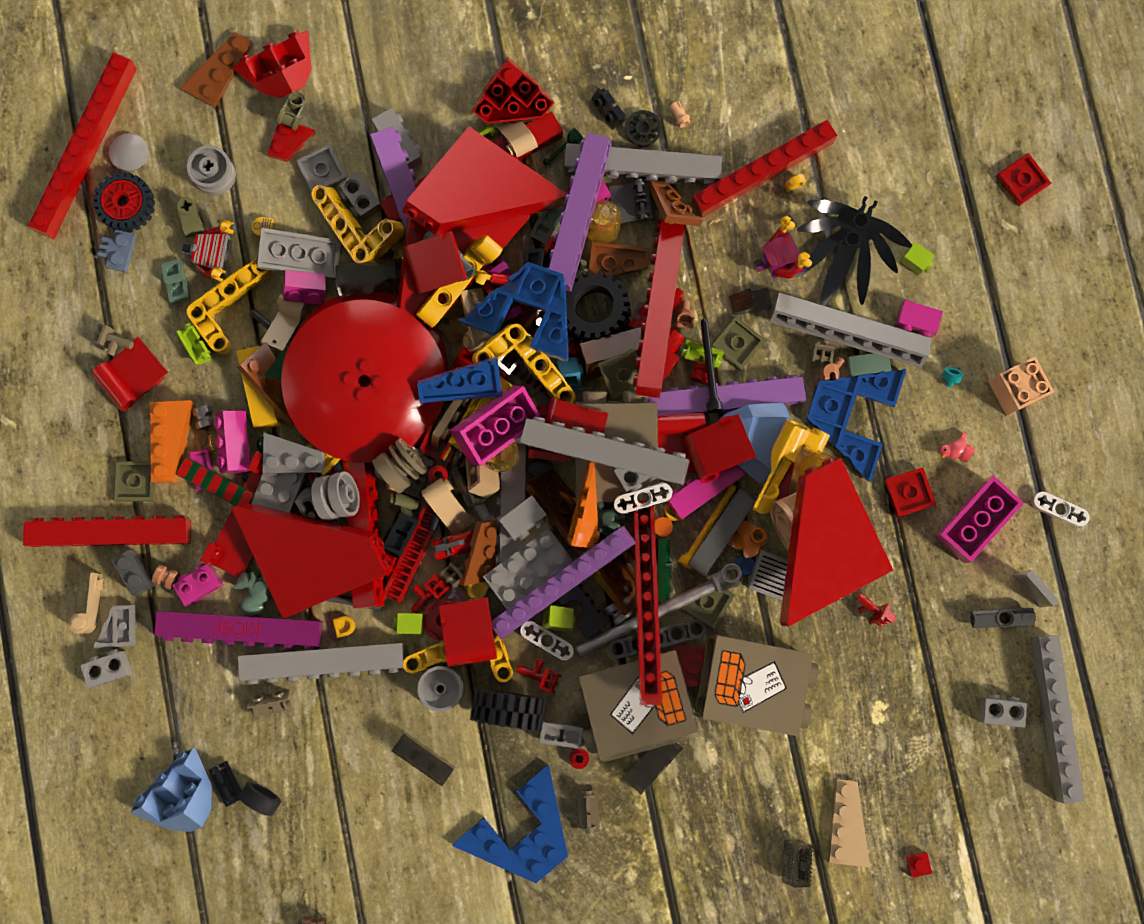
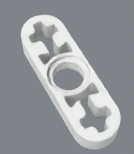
(656, 488)
(1068, 506)
(545, 632)

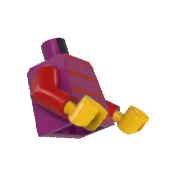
(782, 255)
(496, 272)

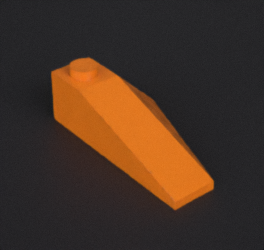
(584, 524)

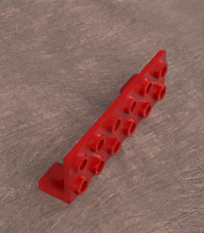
(231, 548)

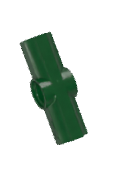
(664, 568)

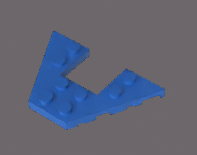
(535, 288)
(833, 406)
(535, 853)

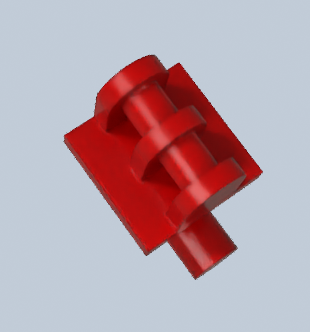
(432, 591)
(881, 614)
(543, 678)

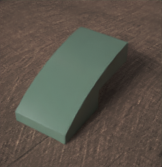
(546, 225)
(176, 281)
(868, 364)

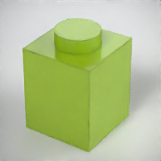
(918, 259)
(558, 618)
(409, 623)

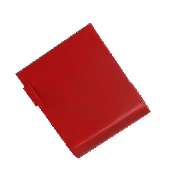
(435, 262)
(129, 374)
(576, 415)
(673, 430)
(719, 447)
(467, 632)

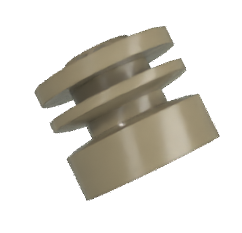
(399, 466)

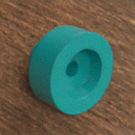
(952, 376)

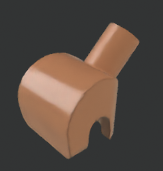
(685, 316)
(831, 370)

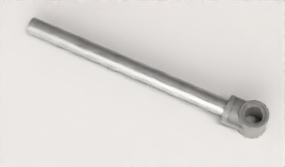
(718, 582)

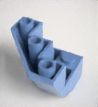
(762, 426)
(178, 796)

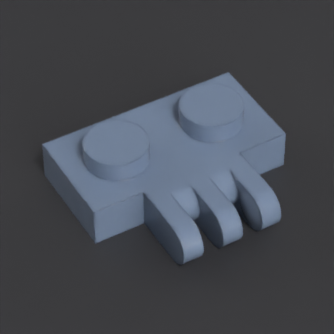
(118, 250)

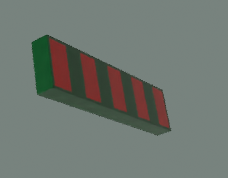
(214, 483)

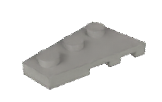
(290, 457)

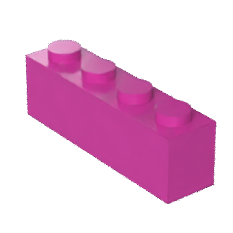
(697, 493)

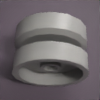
(211, 170)
(335, 496)
(452, 692)

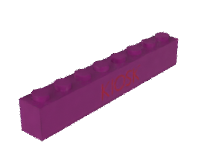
(236, 628)

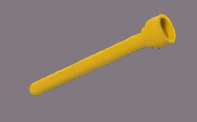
(684, 559)

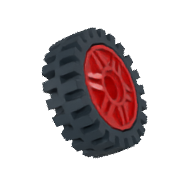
(113, 192)

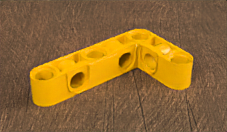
(351, 236)
(479, 253)
(218, 299)
(502, 344)
(436, 655)

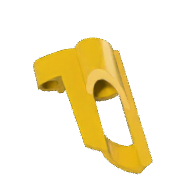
(787, 447)

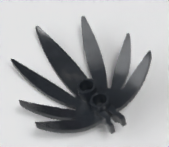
(855, 233)

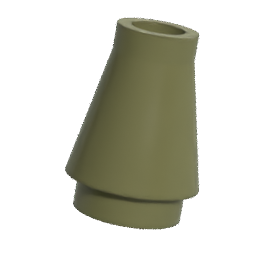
(399, 499)

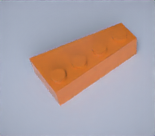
(168, 438)

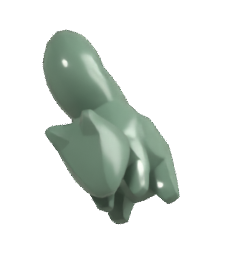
(609, 518)
(257, 591)

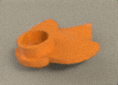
(745, 539)

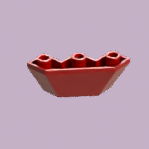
(279, 67)
(512, 96)

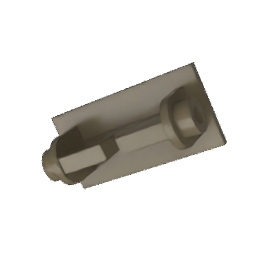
(259, 704)
(588, 811)

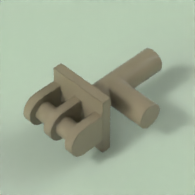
(105, 337)
(824, 352)
(456, 572)

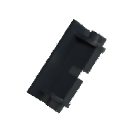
(603, 102)
(226, 783)

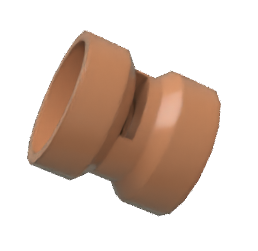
(165, 577)

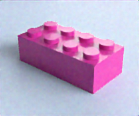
(494, 425)
(979, 519)

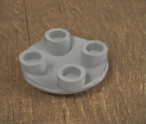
(128, 152)

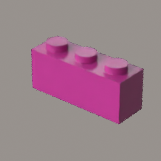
(232, 442)

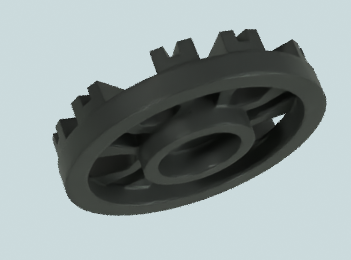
(643, 128)

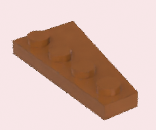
(217, 72)
(271, 389)

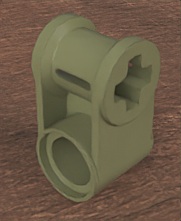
(292, 110)
(191, 220)

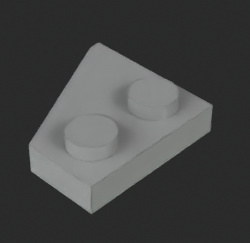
(119, 628)

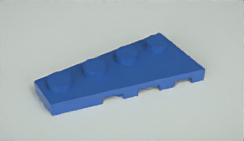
(467, 382)

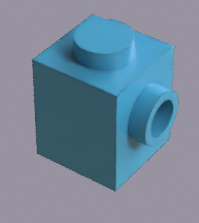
(571, 371)

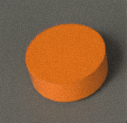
(663, 527)

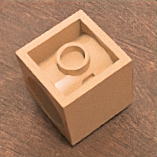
(1020, 386)

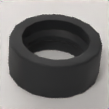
(259, 799)

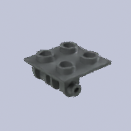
(632, 201)

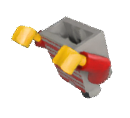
(211, 251)

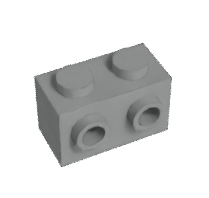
(523, 518)

